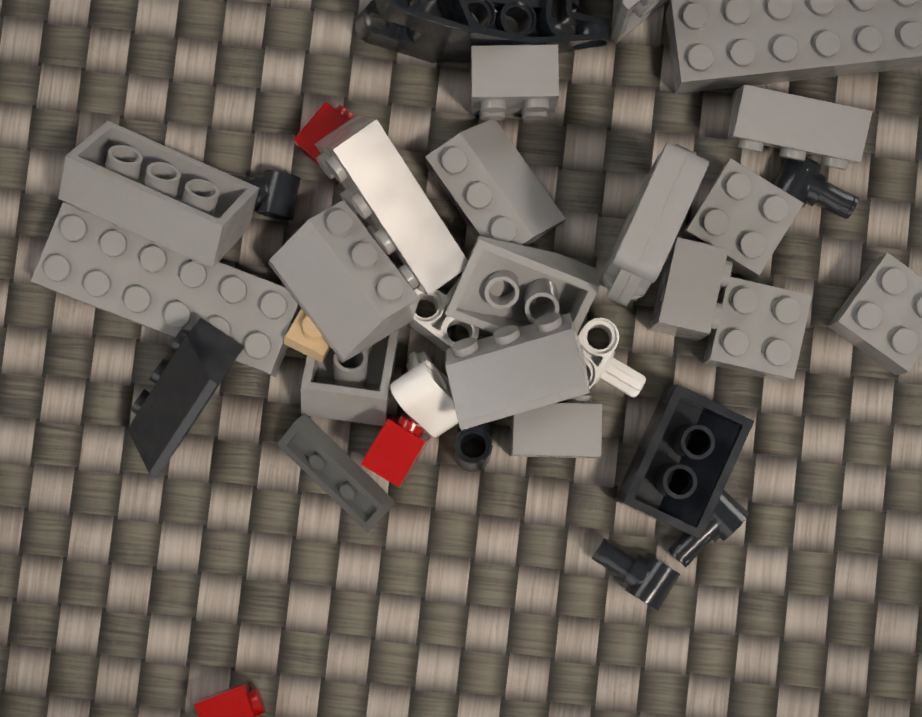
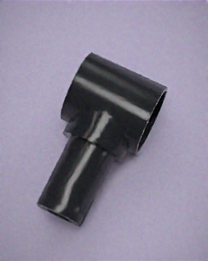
(811, 187)
(276, 193)
(479, 433)
(724, 522)
(644, 576)

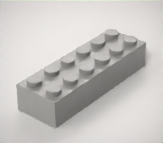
(788, 40)
(163, 288)

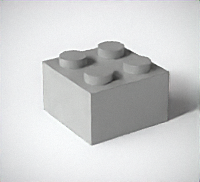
(514, 81)
(744, 217)
(690, 290)
(884, 315)
(759, 330)
(558, 430)

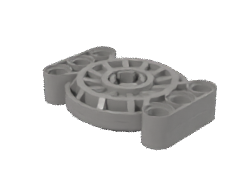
(653, 223)

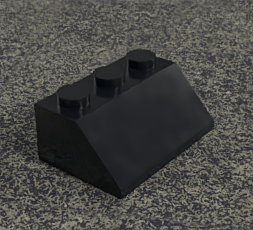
(180, 392)
(684, 460)

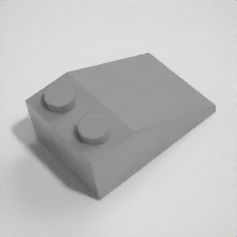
(518, 285)
(351, 389)

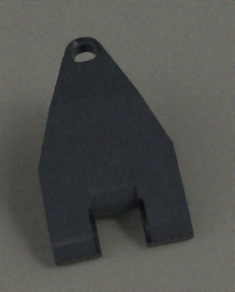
(447, 29)

